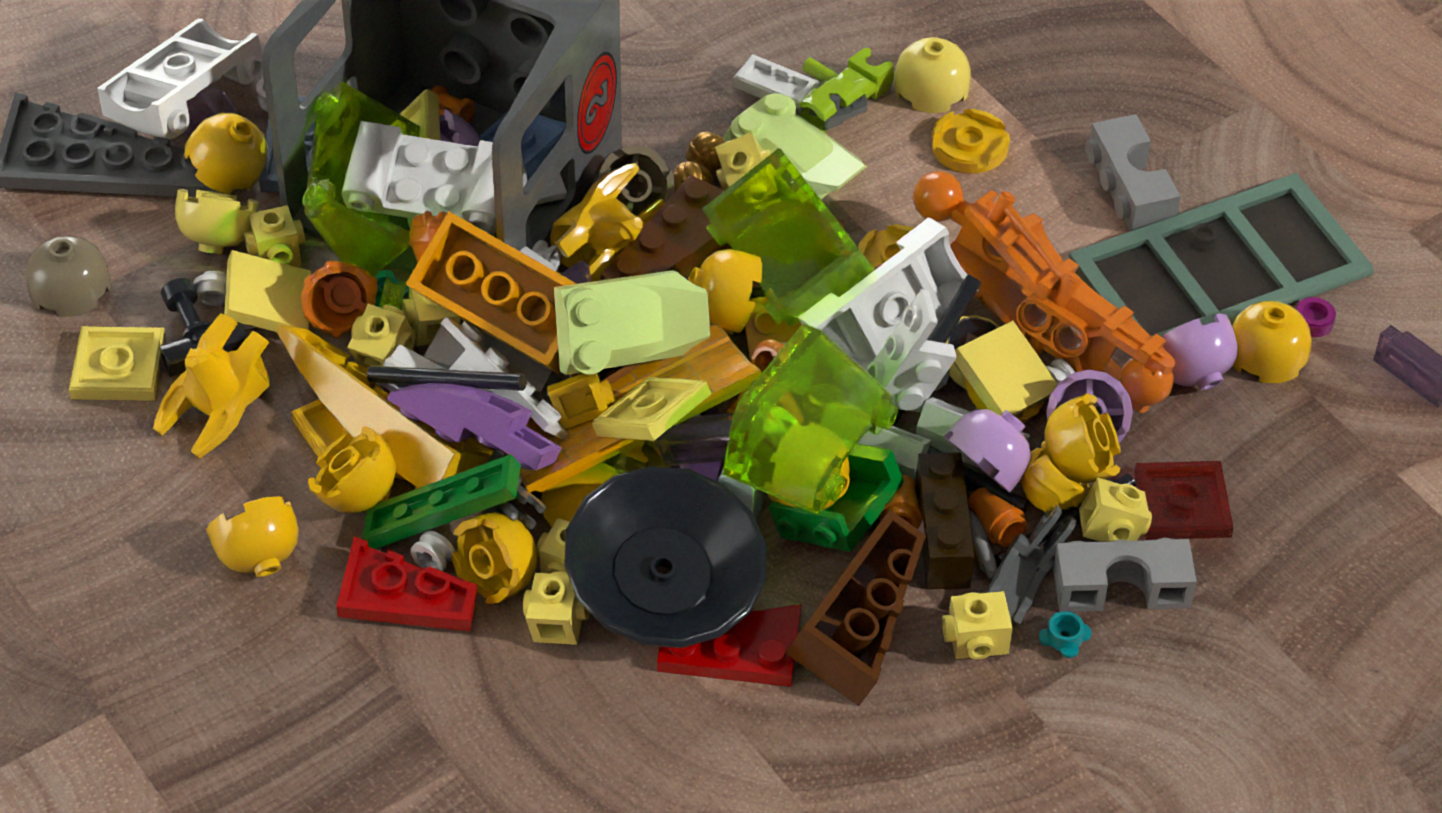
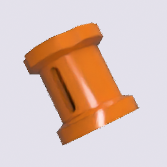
(457, 106)

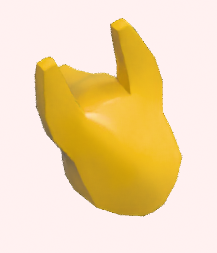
(600, 224)
(216, 384)

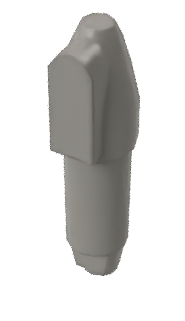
(982, 547)

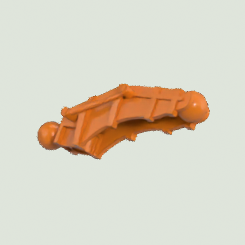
(1041, 293)

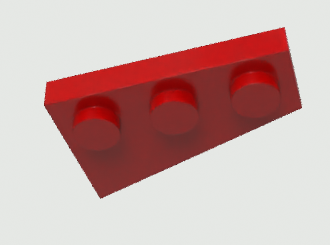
(398, 592)
(746, 653)

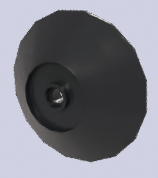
(674, 523)

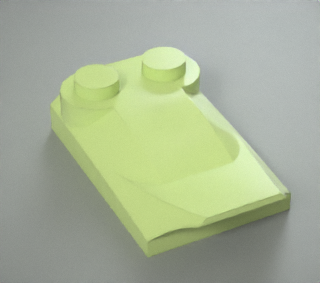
(814, 154)
(628, 321)

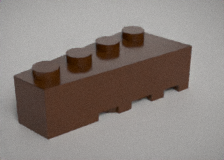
(673, 236)
(856, 618)

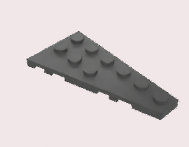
(88, 154)

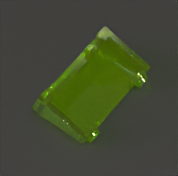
(794, 234)
(353, 235)
(805, 421)

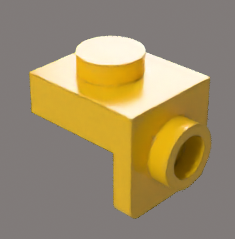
(581, 398)

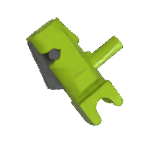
(844, 93)

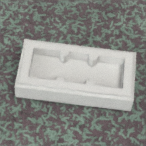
(765, 77)

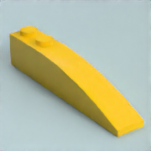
(357, 403)

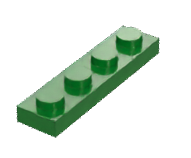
(442, 502)

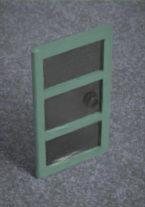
(1225, 257)

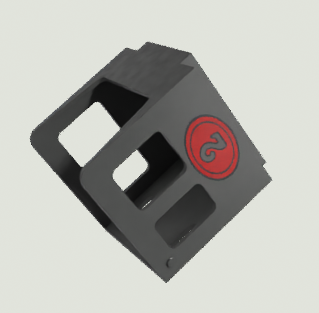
(502, 55)

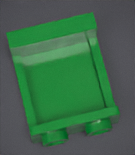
(841, 526)

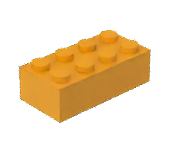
(492, 288)

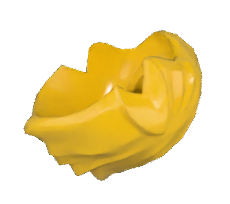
(1048, 486)

